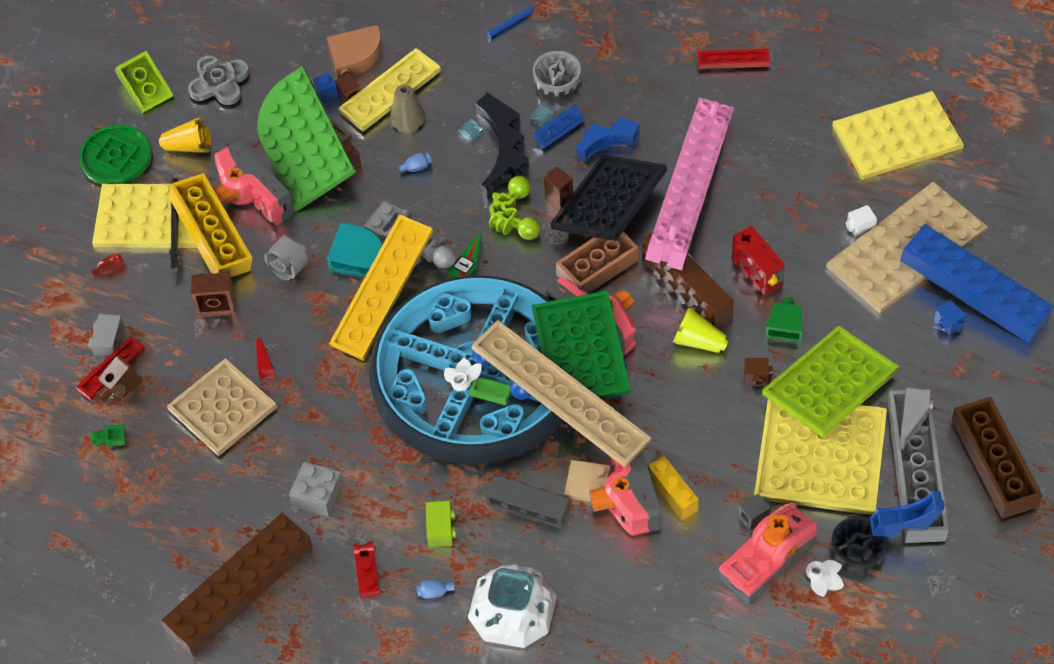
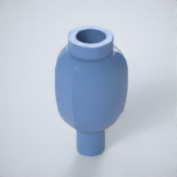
(416, 162)
(433, 588)

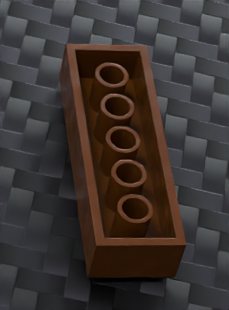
(693, 288)
(996, 457)

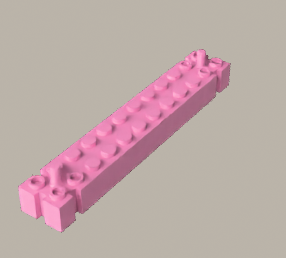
(689, 184)

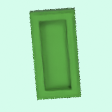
(490, 390)

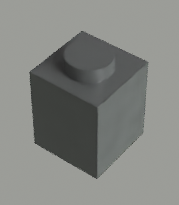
(754, 510)

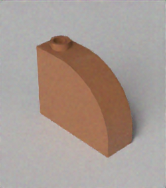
(355, 50)

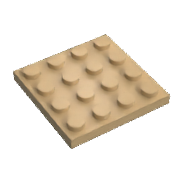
(222, 407)

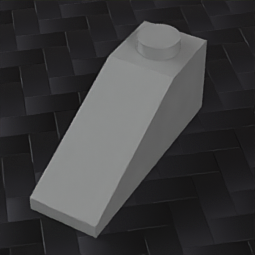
(915, 412)

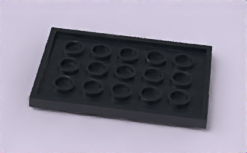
(608, 197)

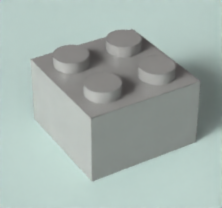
(316, 489)

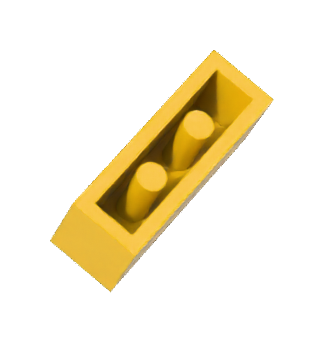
(673, 488)

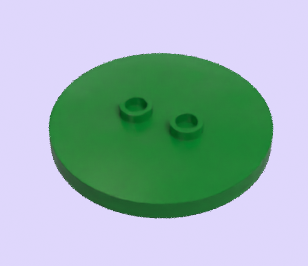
(115, 154)

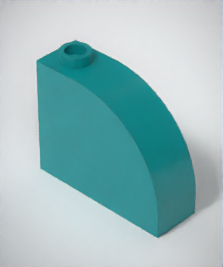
(353, 250)

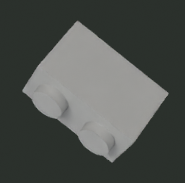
(106, 335)

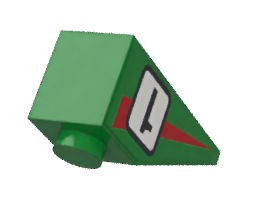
(469, 260)

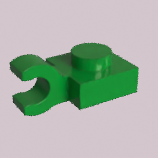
(112, 436)

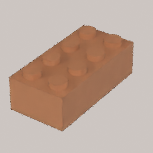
(597, 262)

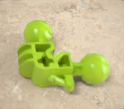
(505, 213)

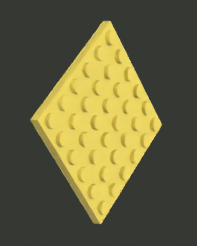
(821, 471)

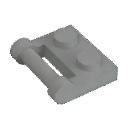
(383, 218)

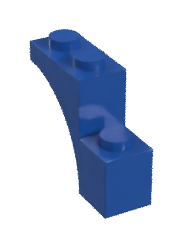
(622, 133)
(918, 515)

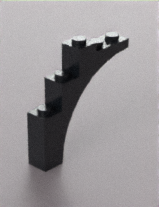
(510, 160)

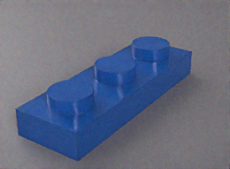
(558, 126)

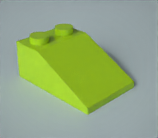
(143, 82)

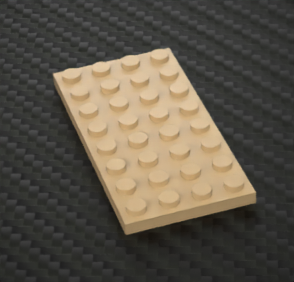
(873, 261)

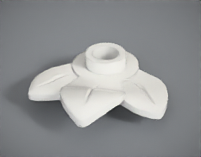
(462, 375)
(826, 578)

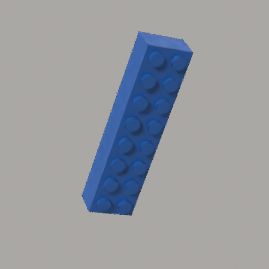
(976, 283)

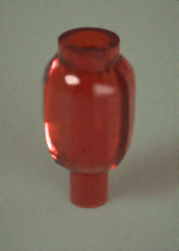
(108, 264)

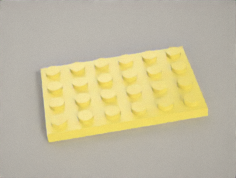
(897, 135)
(137, 218)

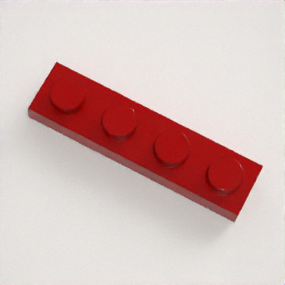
(733, 58)
(129, 351)

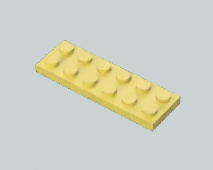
(378, 96)

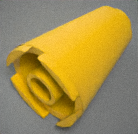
(188, 137)

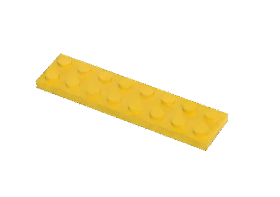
(381, 287)

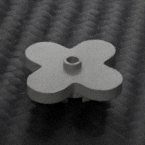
(218, 80)

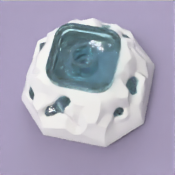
(512, 606)

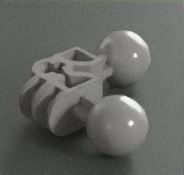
(441, 255)

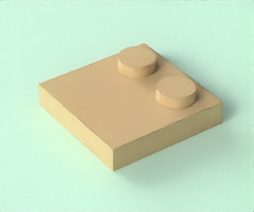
(585, 477)

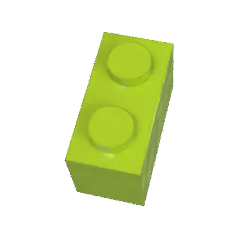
(439, 523)

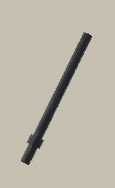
(174, 252)

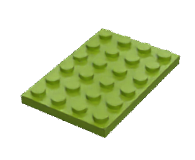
(830, 381)

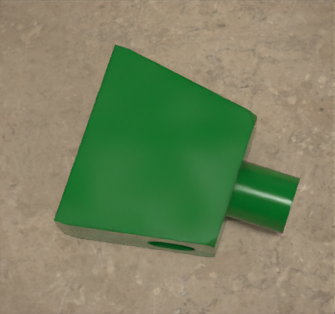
(785, 321)

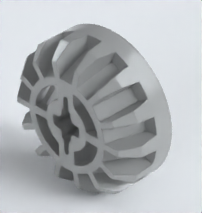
(556, 65)

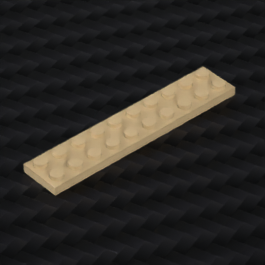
(561, 393)

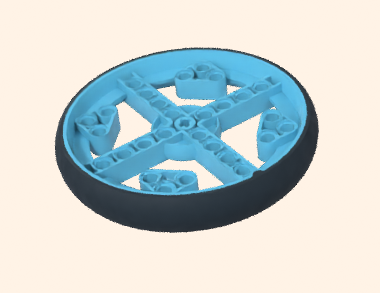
(403, 414)

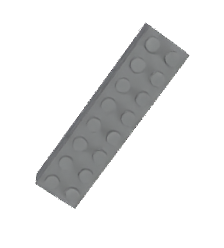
(916, 469)

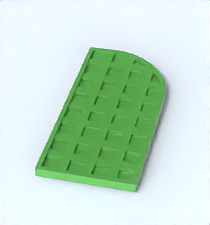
(302, 140)

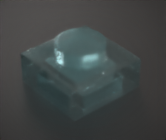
(542, 115)
(470, 129)

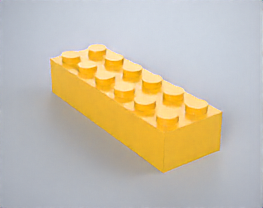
(210, 226)

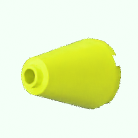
(700, 333)

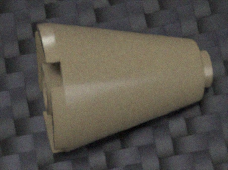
(406, 110)

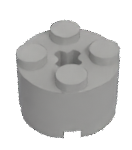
(286, 258)

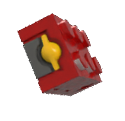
(757, 261)

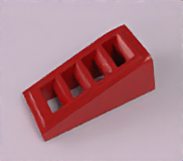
(264, 364)

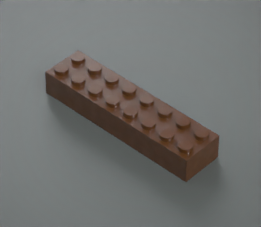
(237, 584)

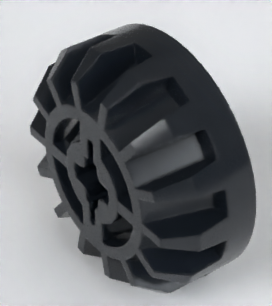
(861, 539)

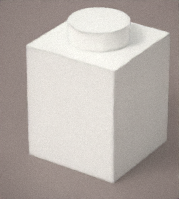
(861, 221)

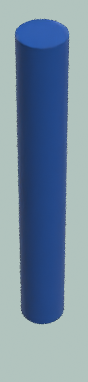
(509, 22)

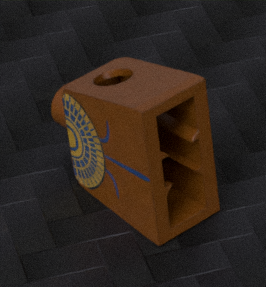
(117, 379)

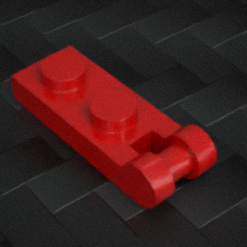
(366, 570)

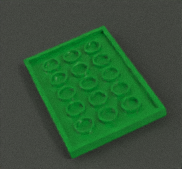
(584, 342)

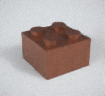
(213, 293)

